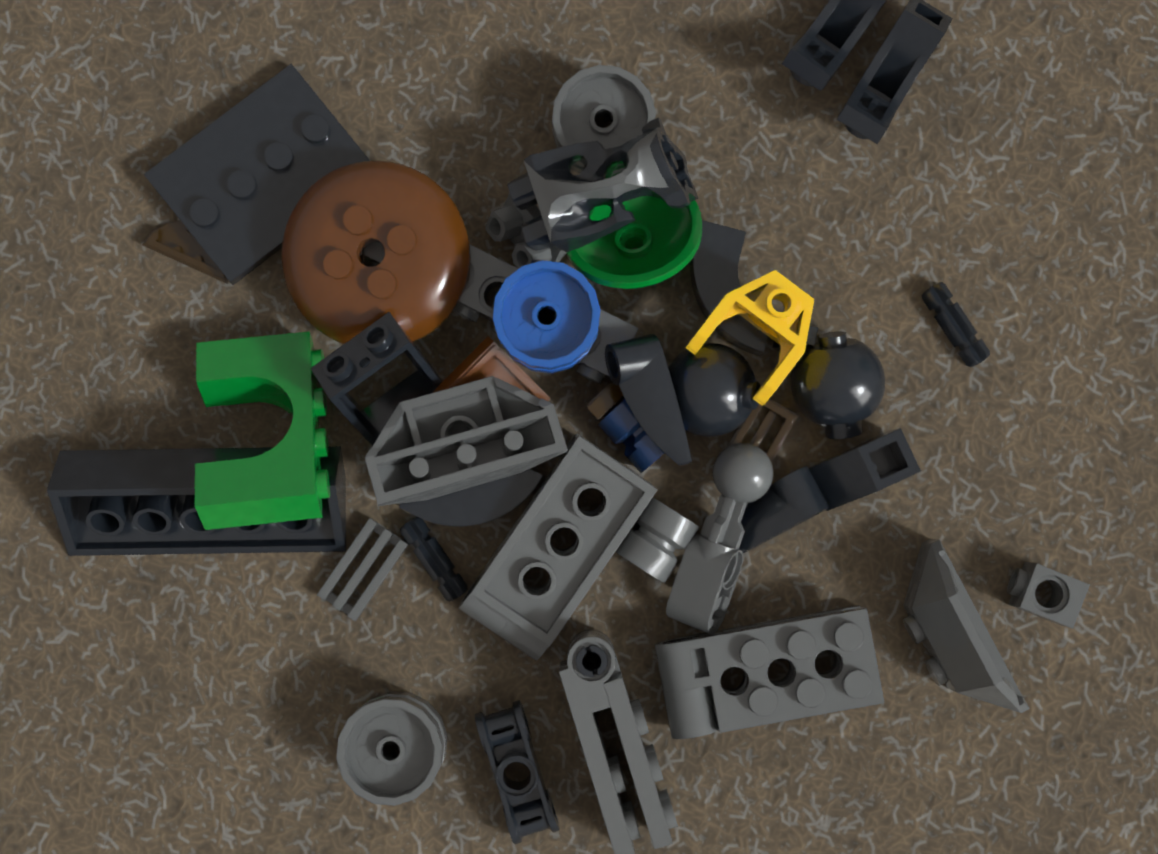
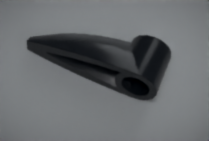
(646, 384)
(782, 508)

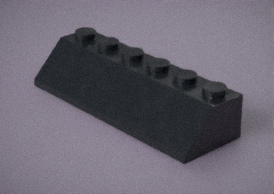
(147, 506)

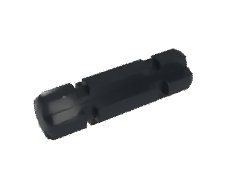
(955, 324)
(433, 559)

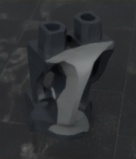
(567, 200)

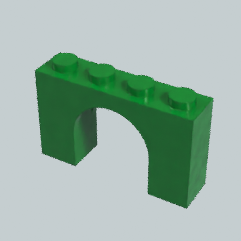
(288, 478)

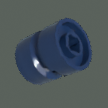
(623, 428)

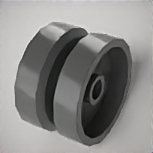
(606, 94)
(385, 776)

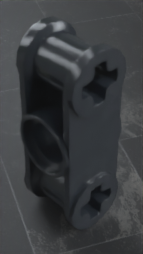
(526, 802)

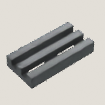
(340, 601)

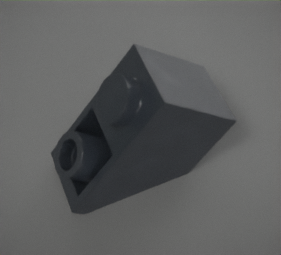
(865, 468)

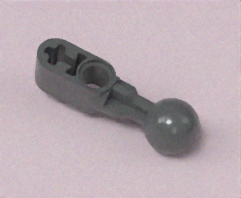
(713, 556)

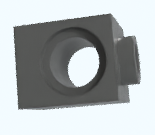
(1066, 596)

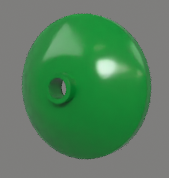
(663, 238)

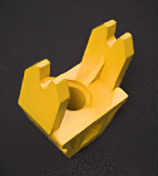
(786, 328)

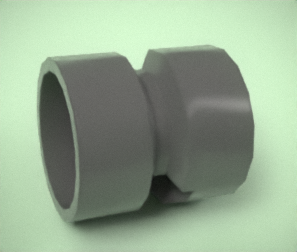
(656, 540)

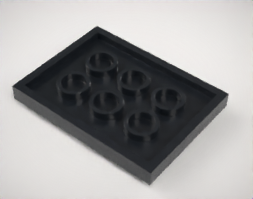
(250, 170)

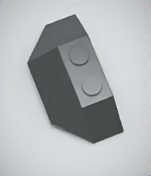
(461, 441)
(955, 634)

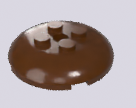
(366, 204)

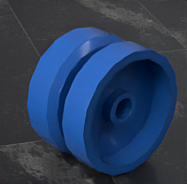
(559, 291)

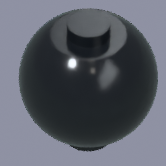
(838, 384)
(713, 389)

